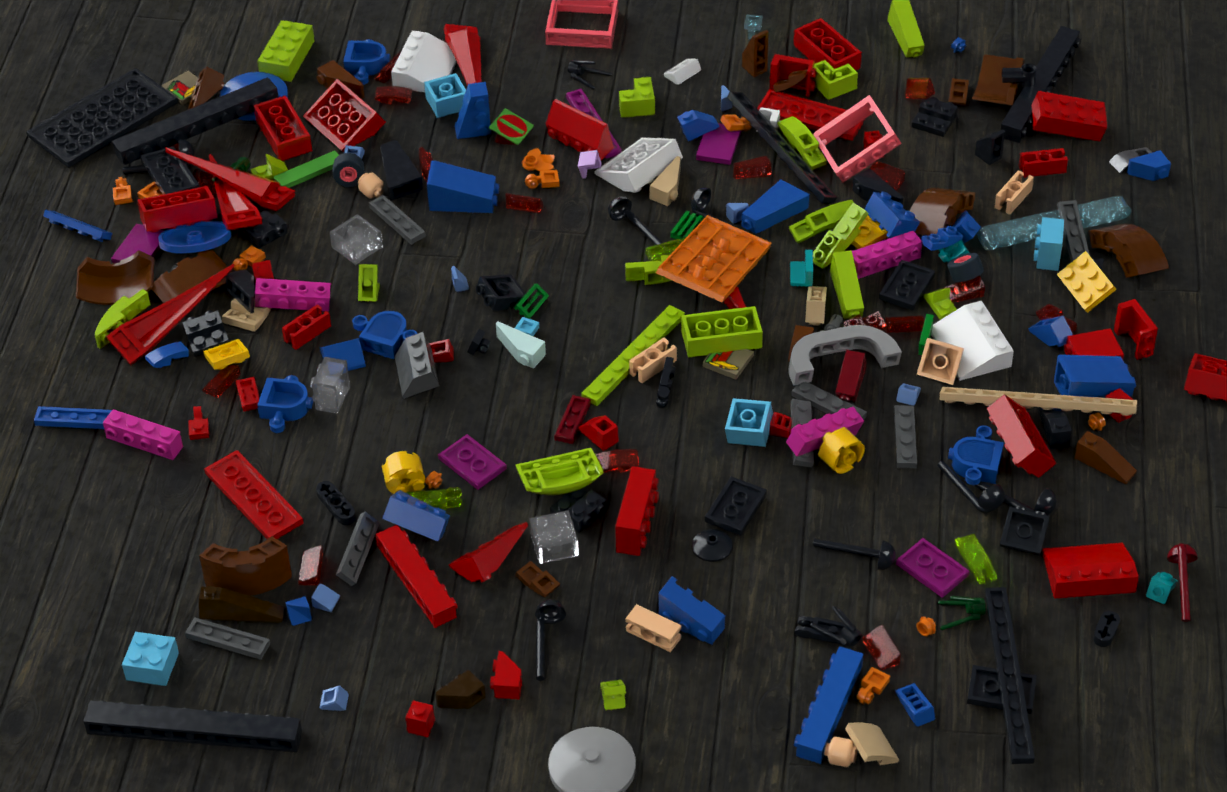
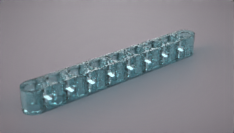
(1025, 228)

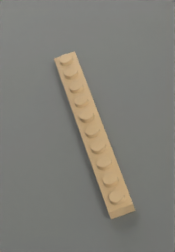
(1045, 401)

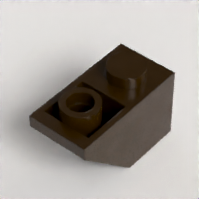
(461, 692)

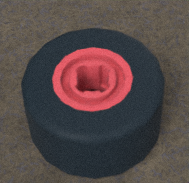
(348, 169)
(965, 267)

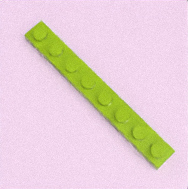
(619, 368)

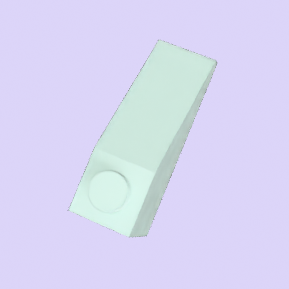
(523, 347)

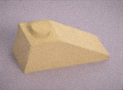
(665, 186)
(815, 305)

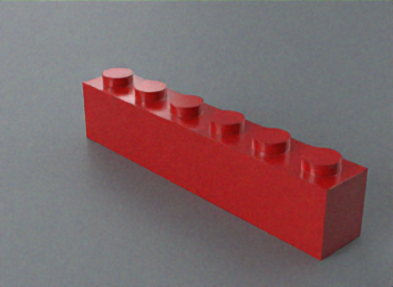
(416, 575)

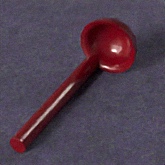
(1182, 555)

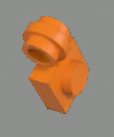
(734, 123)
(547, 179)
(122, 192)
(249, 256)
(873, 681)

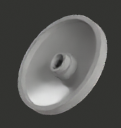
(592, 761)

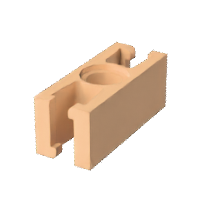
(1014, 192)
(652, 360)
(653, 628)

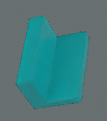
(802, 272)

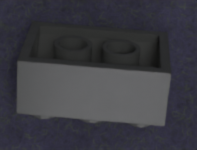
(416, 366)

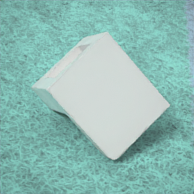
(771, 115)

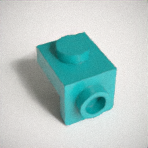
(953, 251)
(1161, 586)

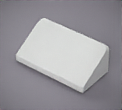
(683, 71)

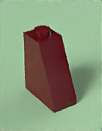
(851, 376)

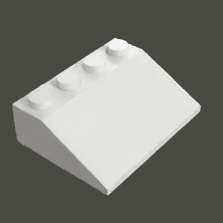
(422, 60)
(639, 163)
(981, 338)

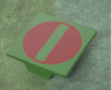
(511, 126)

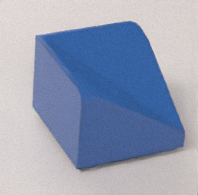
(298, 611)

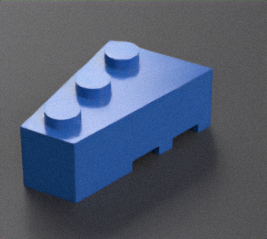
(474, 114)
(890, 215)
(416, 515)
(694, 616)

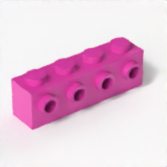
(887, 254)
(291, 294)
(143, 434)
(809, 436)

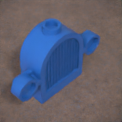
(365, 59)
(382, 333)
(283, 401)
(977, 457)

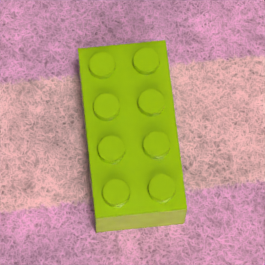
(286, 50)
(721, 331)

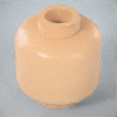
(370, 185)
(841, 751)

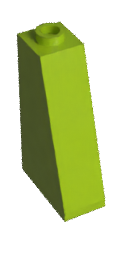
(905, 28)
(846, 284)

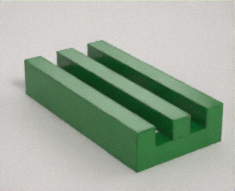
(679, 229)
(523, 309)
(926, 332)

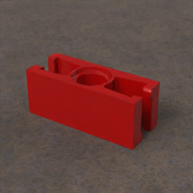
(1043, 162)
(306, 327)

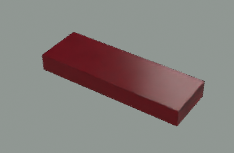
(572, 419)

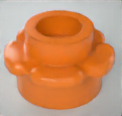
(1096, 421)
(434, 480)
(926, 626)

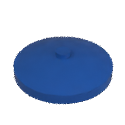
(249, 78)
(194, 237)

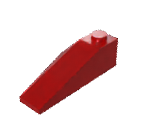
(489, 556)

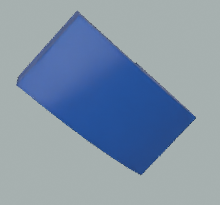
(944, 238)
(163, 355)

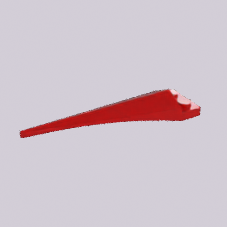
(466, 49)
(259, 189)
(234, 206)
(144, 332)

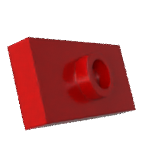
(248, 393)

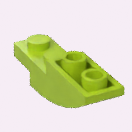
(803, 140)
(819, 221)
(840, 237)
(645, 271)
(120, 313)

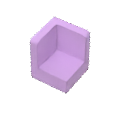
(587, 161)

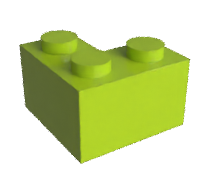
(836, 81)
(638, 101)

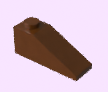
(756, 54)
(331, 71)
(207, 85)
(1103, 457)

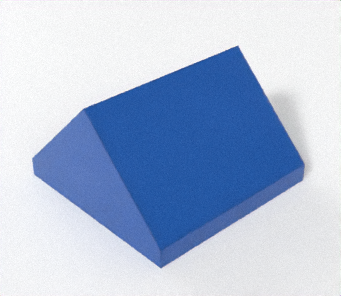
(346, 350)

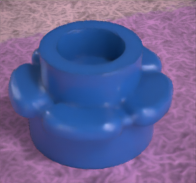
(958, 45)

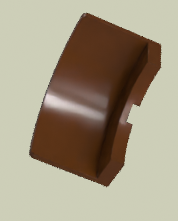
(990, 80)
(938, 208)
(1134, 248)
(189, 274)
(106, 282)
(248, 571)

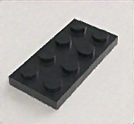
(168, 172)

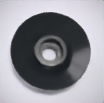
(712, 545)

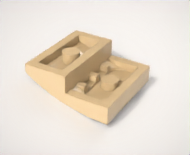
(241, 318)
(871, 743)

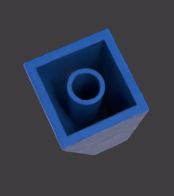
(460, 189)
(1092, 375)

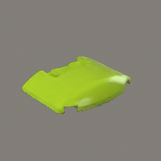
(560, 473)

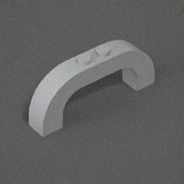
(838, 340)

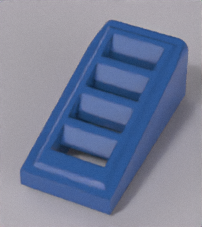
(925, 710)

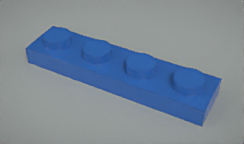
(82, 227)
(70, 417)

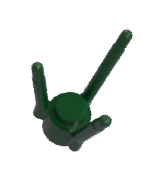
(242, 164)
(974, 606)

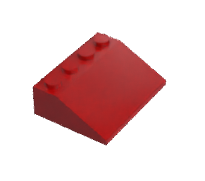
(343, 116)
(1207, 377)
(1090, 570)

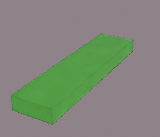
(307, 170)

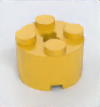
(841, 450)
(403, 472)

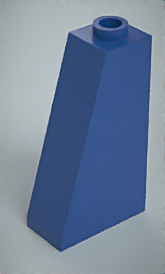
(774, 206)

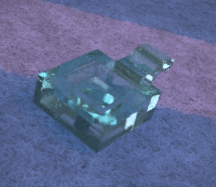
(753, 23)

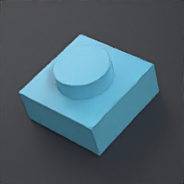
(527, 326)

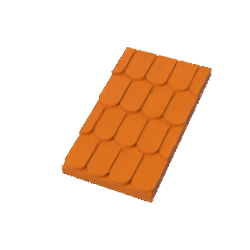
(714, 258)

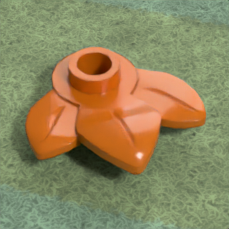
(538, 161)

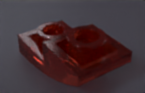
(387, 93)
(425, 162)
(1051, 311)
(874, 320)
(618, 459)

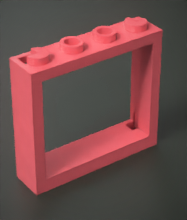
(578, 37)
(844, 123)

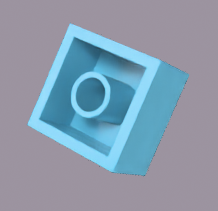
(445, 94)
(1049, 243)
(749, 422)
(150, 658)

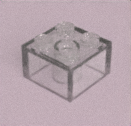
(356, 239)
(330, 385)
(554, 537)

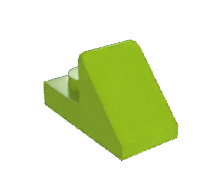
(272, 168)
(368, 282)
(940, 302)
(613, 694)

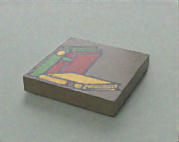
(182, 87)
(729, 363)

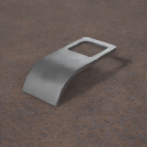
(1121, 160)

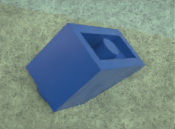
(696, 124)
(1150, 166)
(967, 226)
(1052, 331)

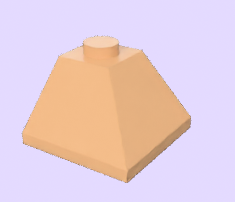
(940, 361)

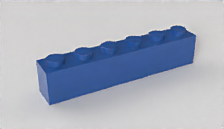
(829, 705)

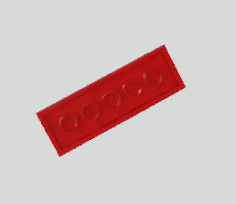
(810, 113)
(253, 495)

